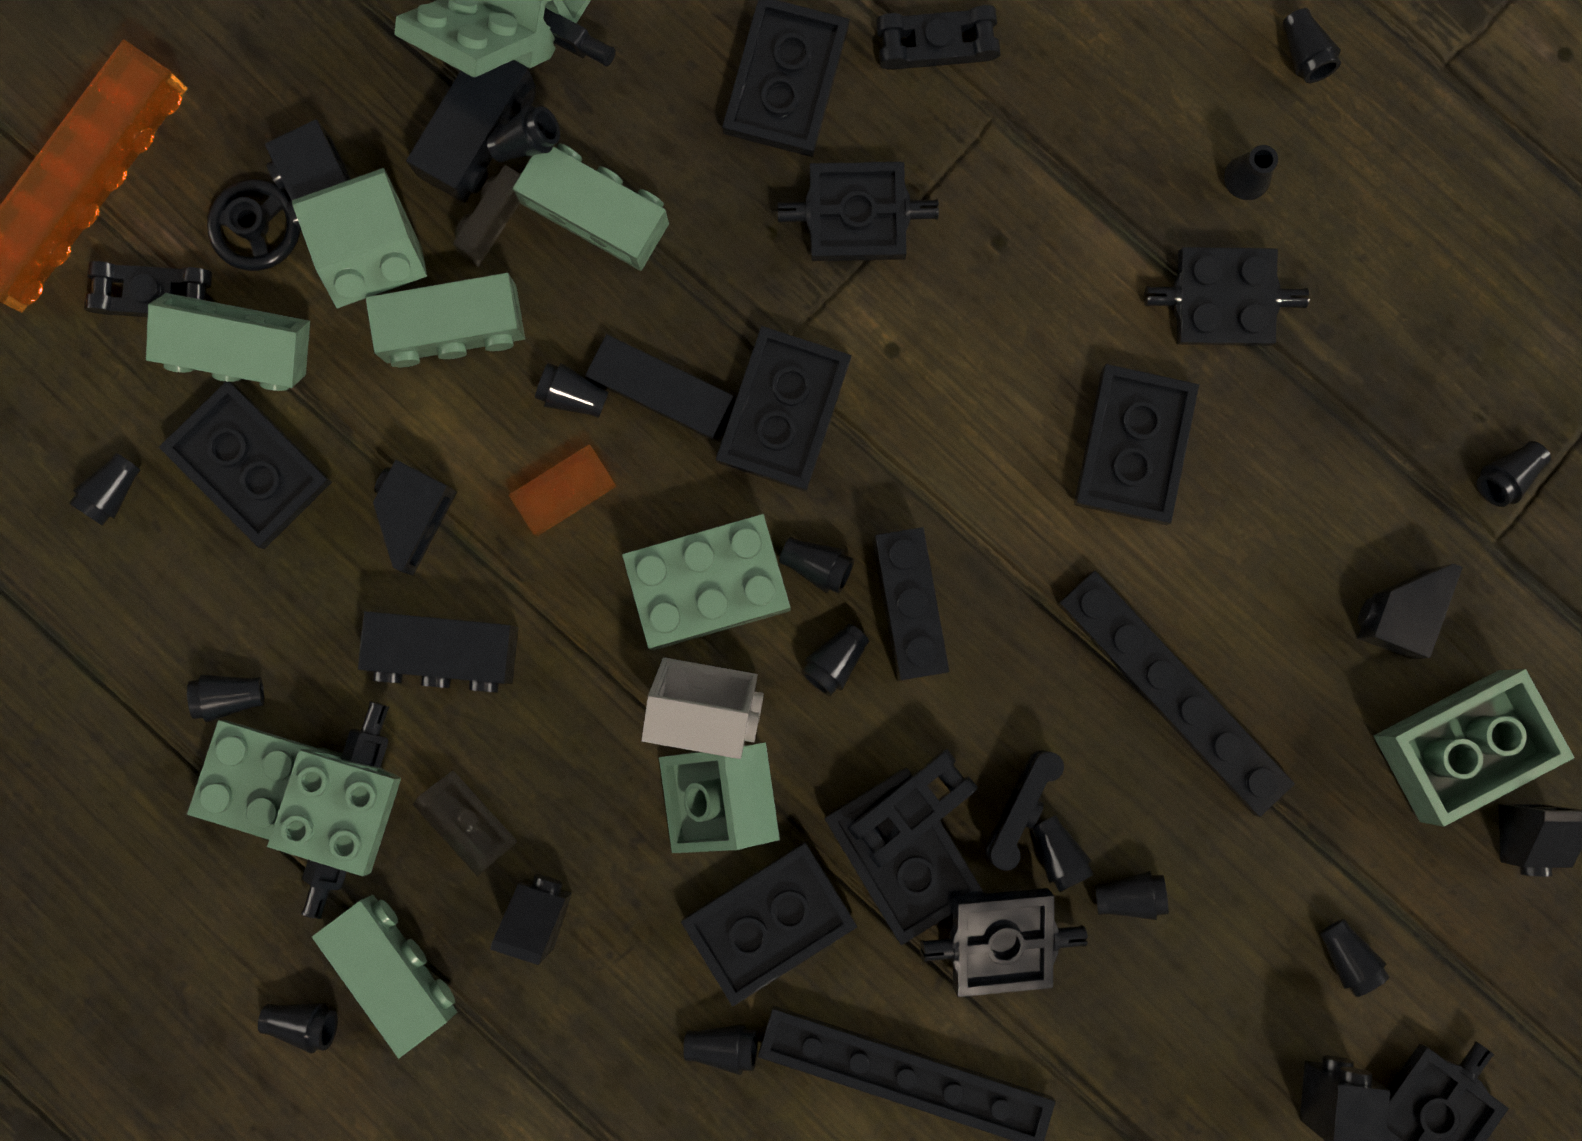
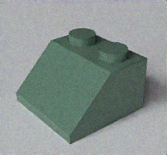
(360, 238)
(719, 800)

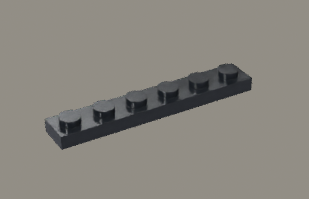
(1176, 694)
(906, 1076)

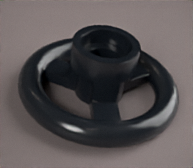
(234, 211)

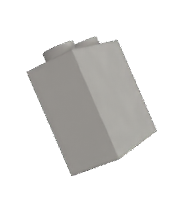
(702, 708)

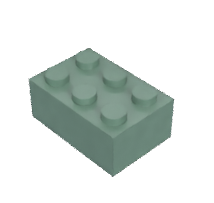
(706, 582)
(1473, 747)

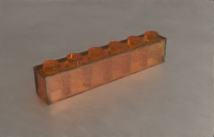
(81, 168)

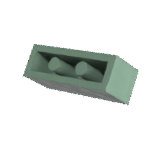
(593, 204)
(445, 320)
(227, 341)
(386, 974)

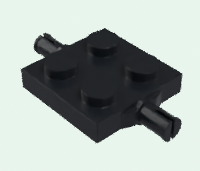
(858, 211)
(1226, 296)
(1003, 942)
(1442, 1099)

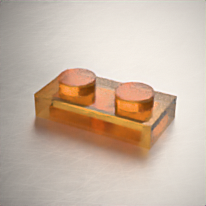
(562, 490)

